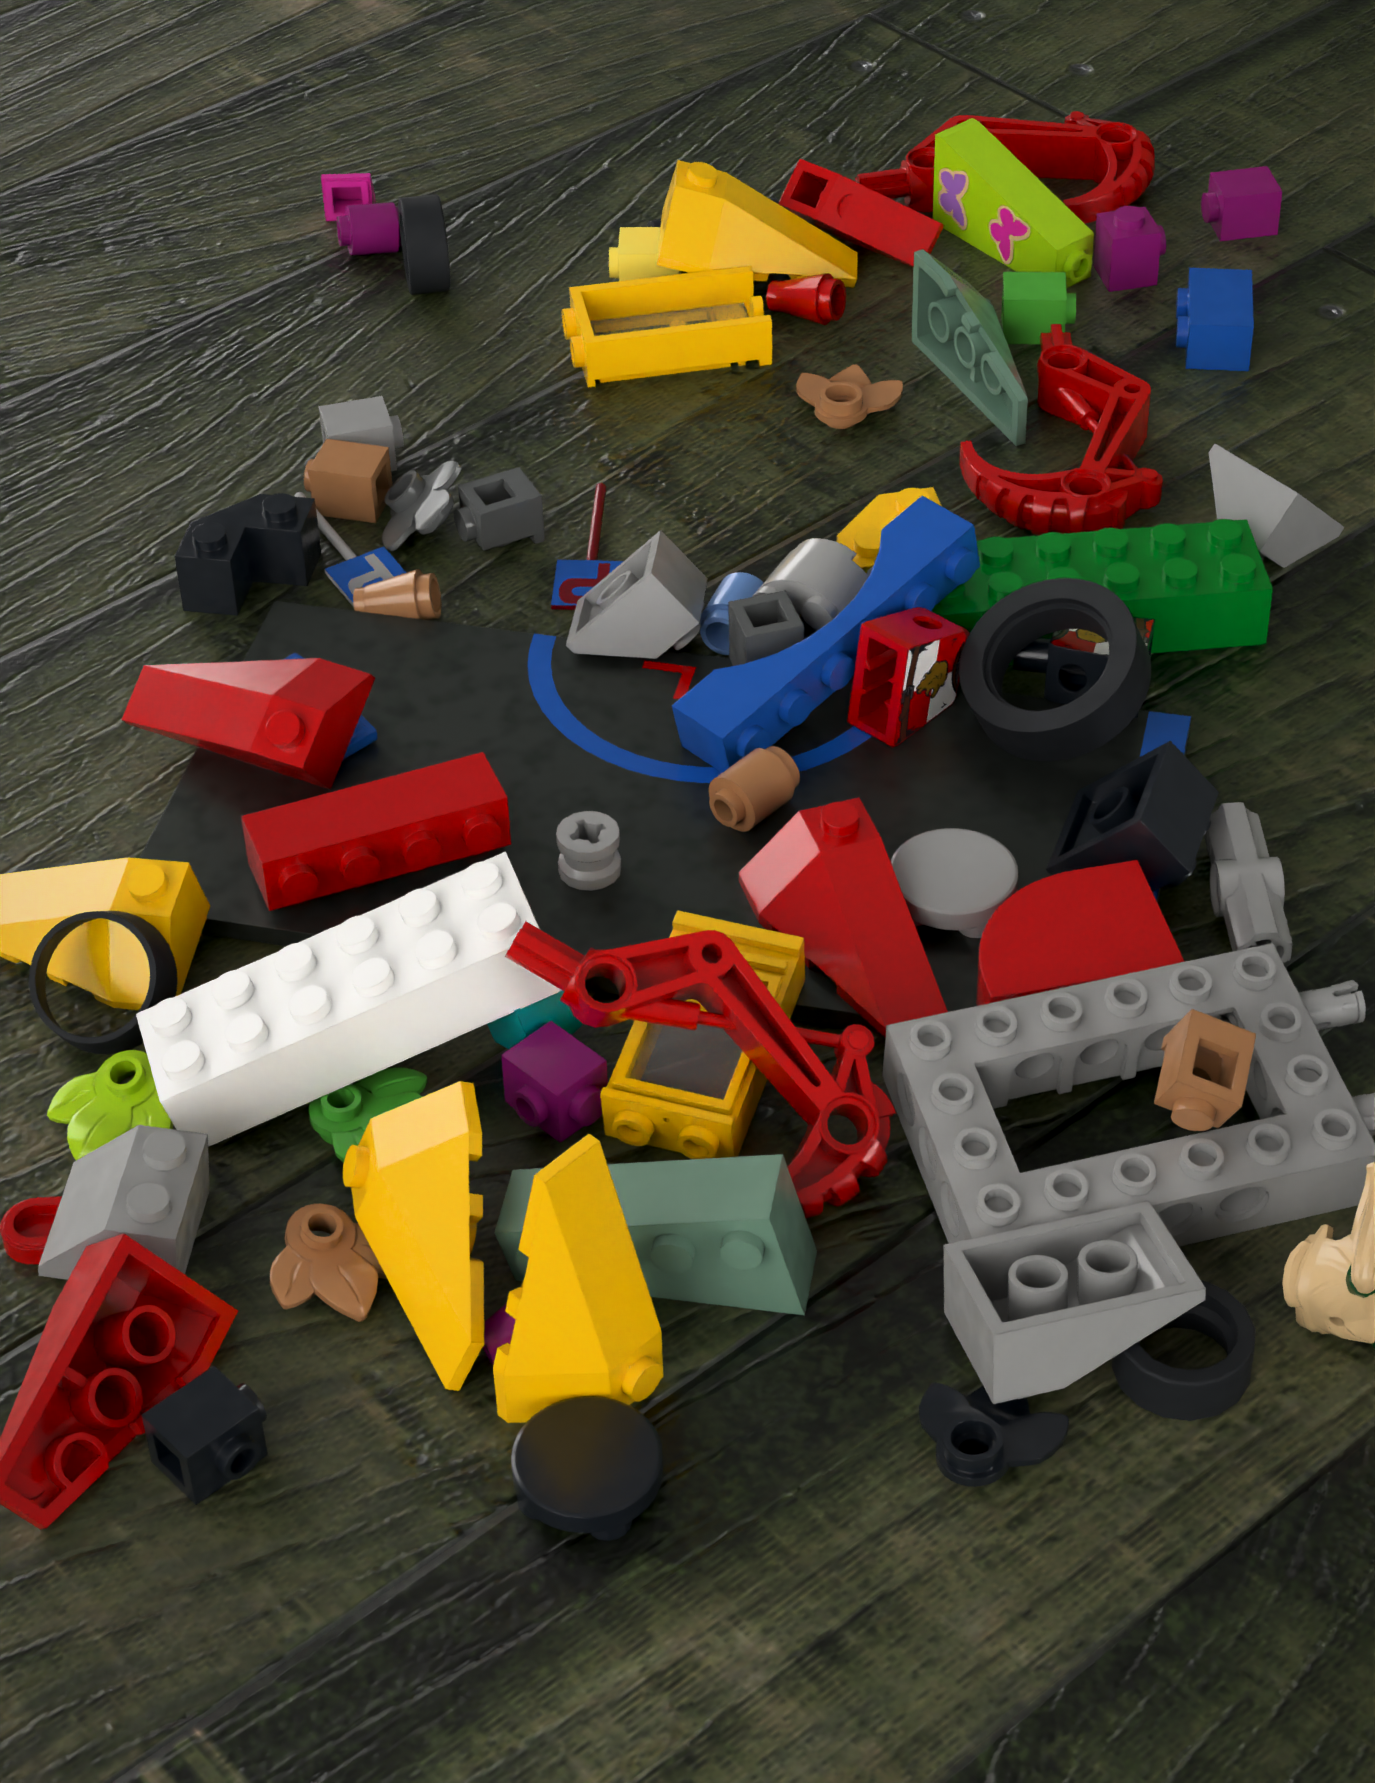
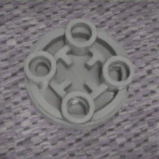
(954, 878)

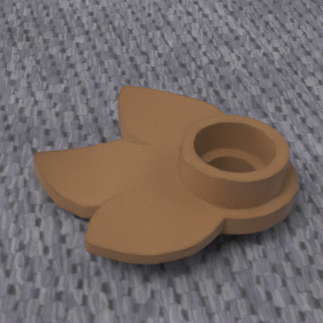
(847, 396)
(333, 1267)

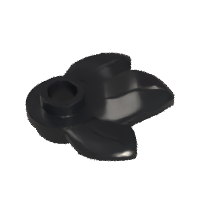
(984, 1439)

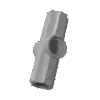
(1246, 881)

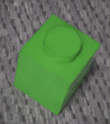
(1033, 303)

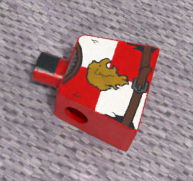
(904, 673)

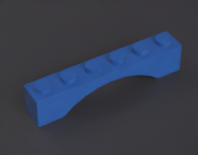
(758, 702)

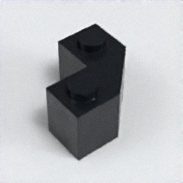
(243, 544)

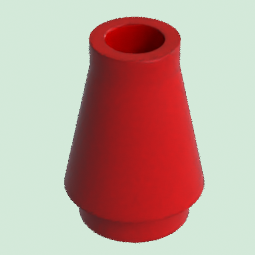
(810, 297)

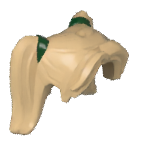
(1335, 1279)

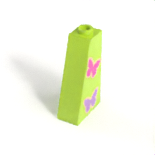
(1004, 207)

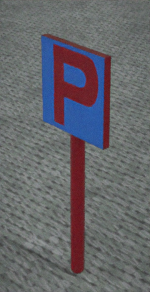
(577, 577)

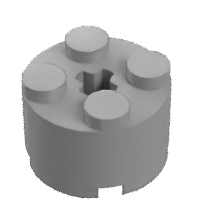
(817, 580)

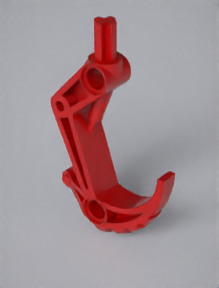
(1077, 149)
(1108, 483)
(709, 968)

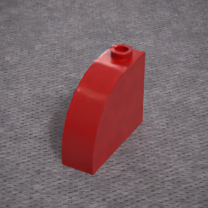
(1073, 933)

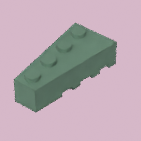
(701, 1230)

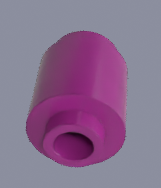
(370, 228)

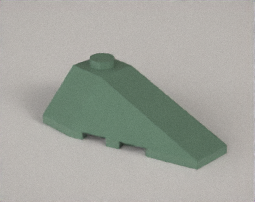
(967, 344)

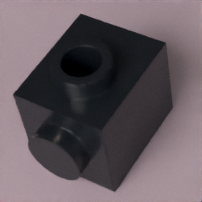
(206, 1434)

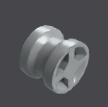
(588, 850)

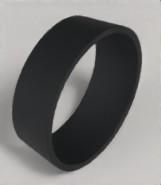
(161, 984)

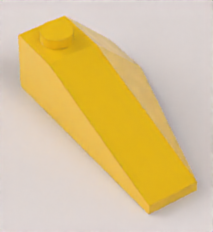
(101, 952)
(423, 1221)
(583, 1302)

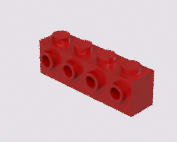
(376, 830)

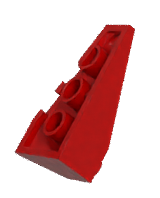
(261, 712)
(839, 892)
(110, 1351)

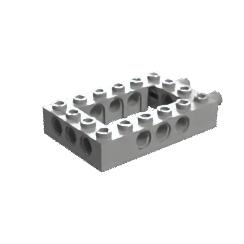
(1287, 1166)

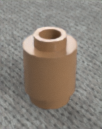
(753, 788)

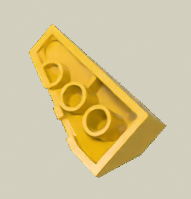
(724, 224)

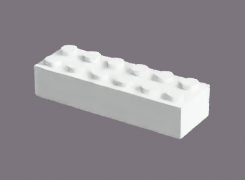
(342, 1003)

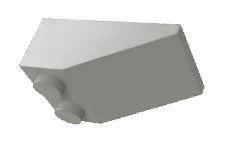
(1064, 1296)

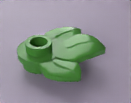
(345, 1113)

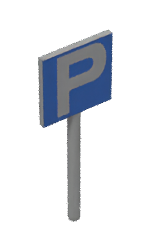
(356, 570)

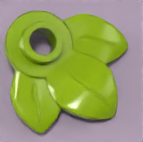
(104, 1109)

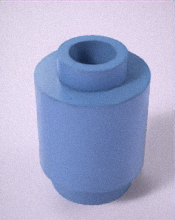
(715, 616)

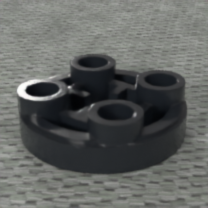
(587, 1466)

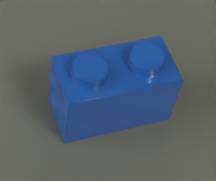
(1216, 319)

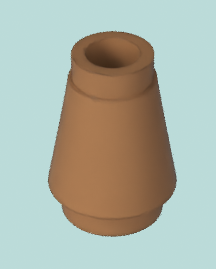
(403, 595)

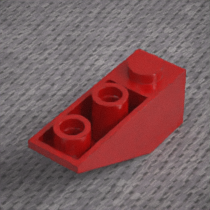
(858, 213)

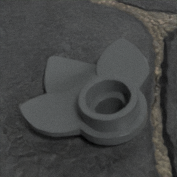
(419, 503)

